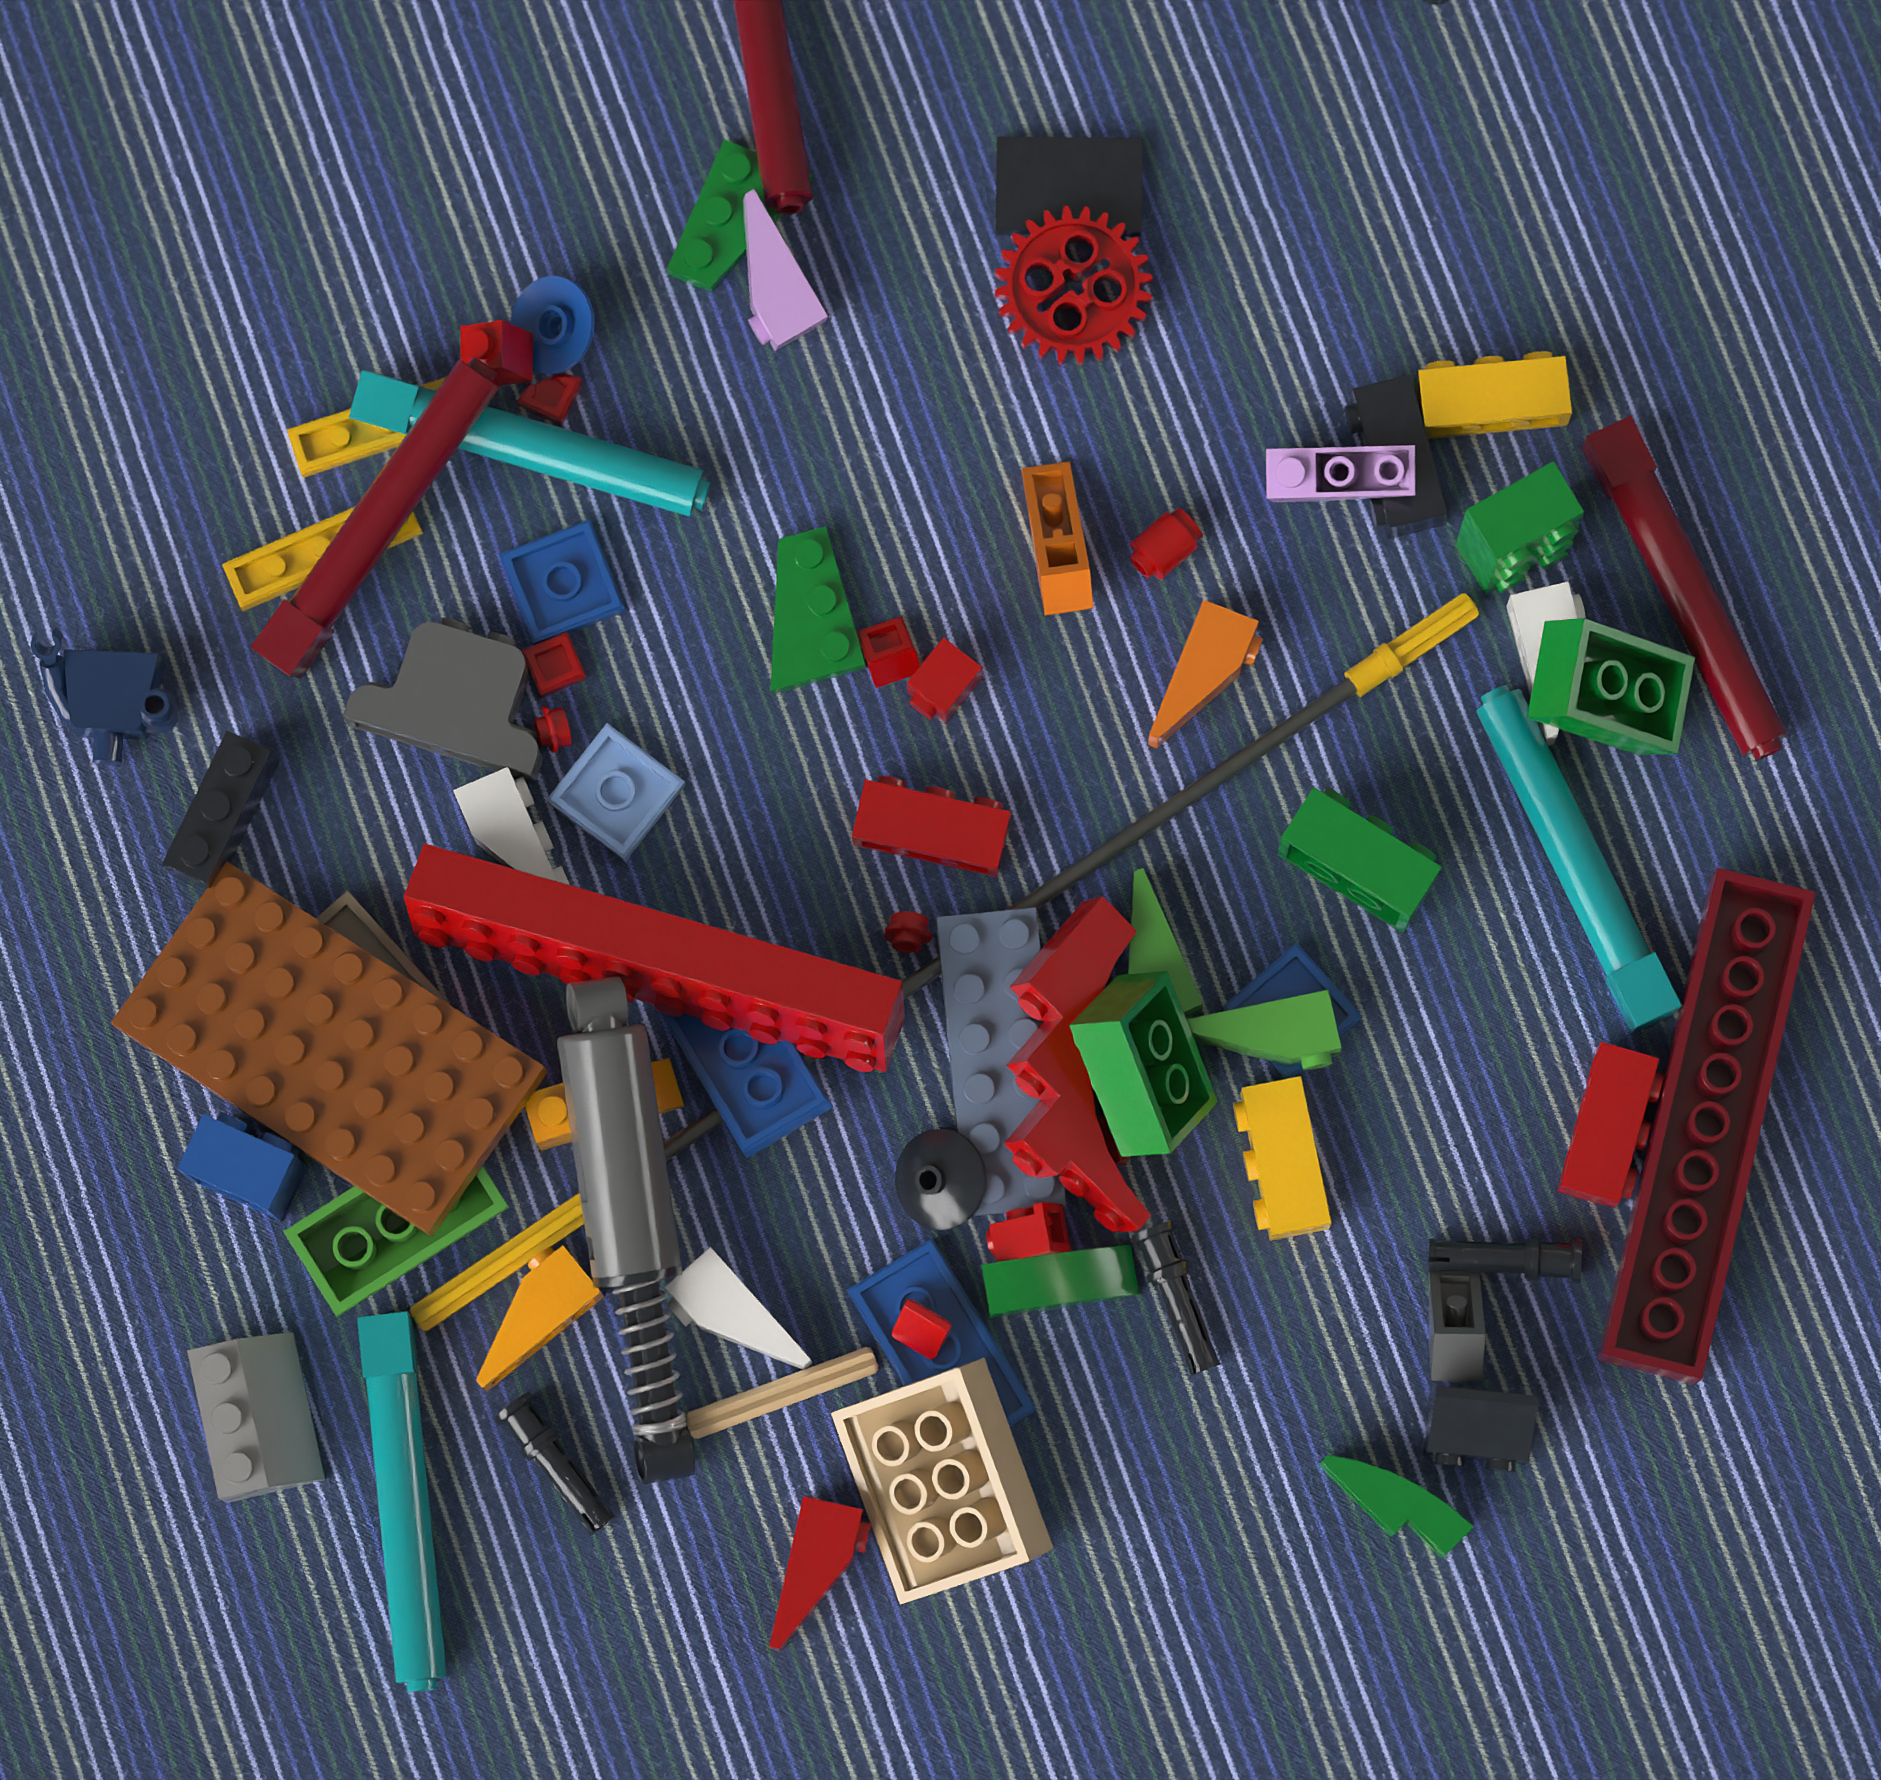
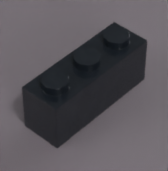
(1390, 416)
(221, 810)

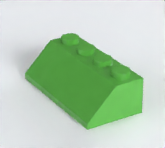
(363, 1246)

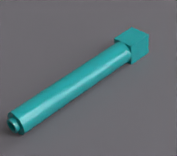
(542, 447)
(1630, 967)
(403, 1498)

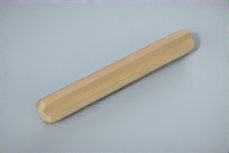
(781, 1392)

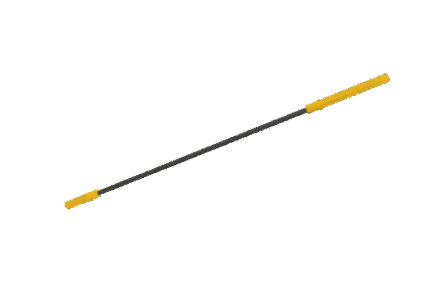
(1383, 663)

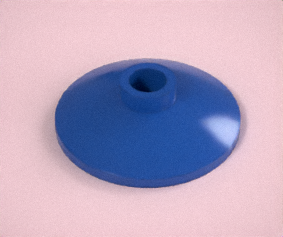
(540, 312)

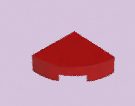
(551, 397)

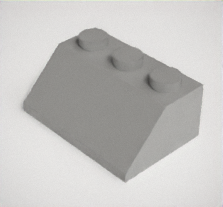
(256, 1416)

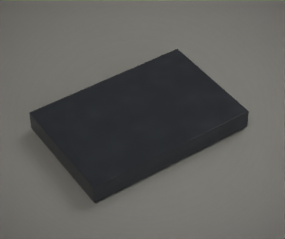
(1069, 172)

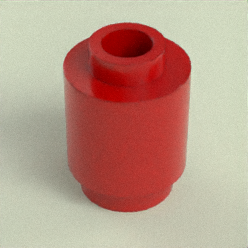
(1165, 544)

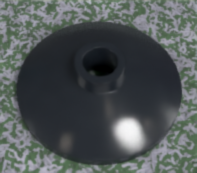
(958, 1173)

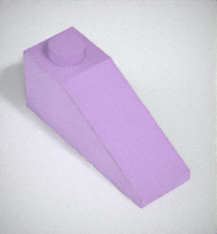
(778, 290)

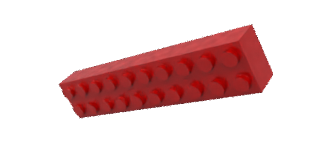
(657, 956)

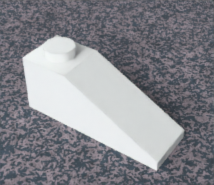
(1527, 618)
(726, 1308)

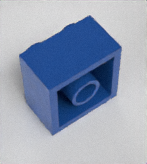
(243, 1167)

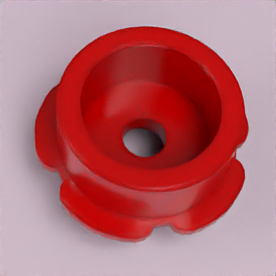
(552, 729)
(908, 931)

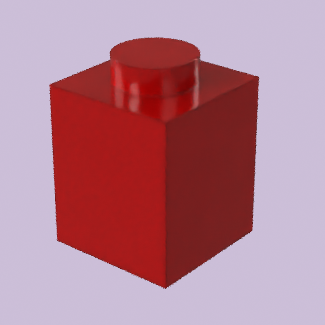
(500, 347)
(943, 681)

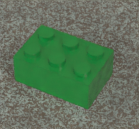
(1519, 529)
(1610, 687)
(1359, 858)
(1143, 1064)

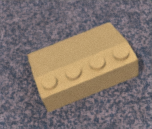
(942, 1481)

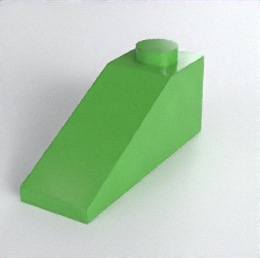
(1155, 947)
(1278, 1031)

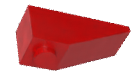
(819, 1556)

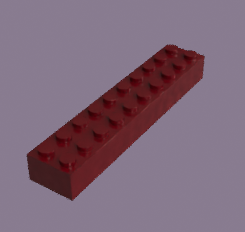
(1706, 1126)

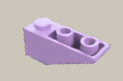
(1340, 473)

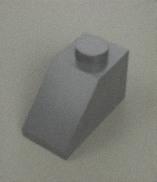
(1456, 1326)

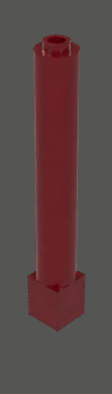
(773, 105)
(1629, 478)
(305, 622)

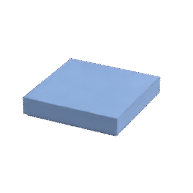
(616, 792)

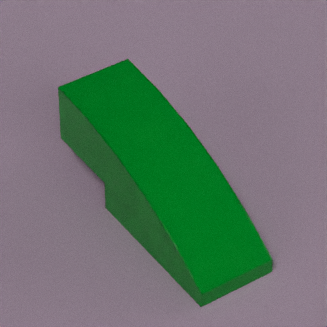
(1059, 1280)
(1396, 1501)

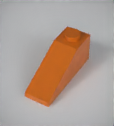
(1057, 538)
(1208, 665)

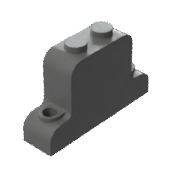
(454, 699)

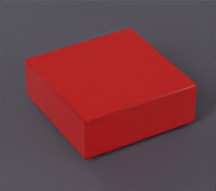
(554, 664)

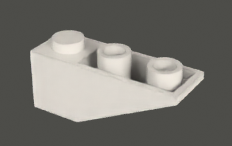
(503, 827)

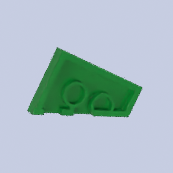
(716, 228)
(812, 616)

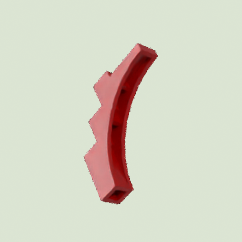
(1063, 1126)

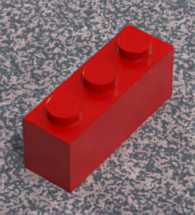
(931, 826)
(1610, 1125)

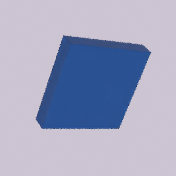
(562, 582)
(1289, 977)

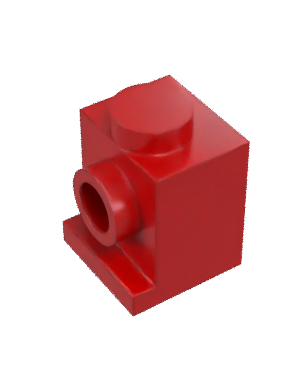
(1029, 1233)

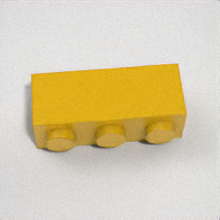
(1494, 395)
(1282, 1159)

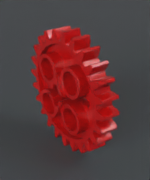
(1046, 251)

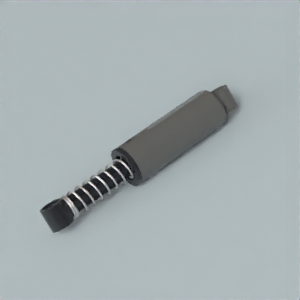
(627, 1206)

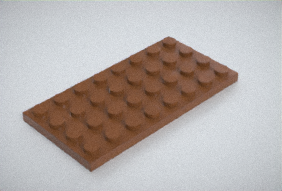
(329, 1048)

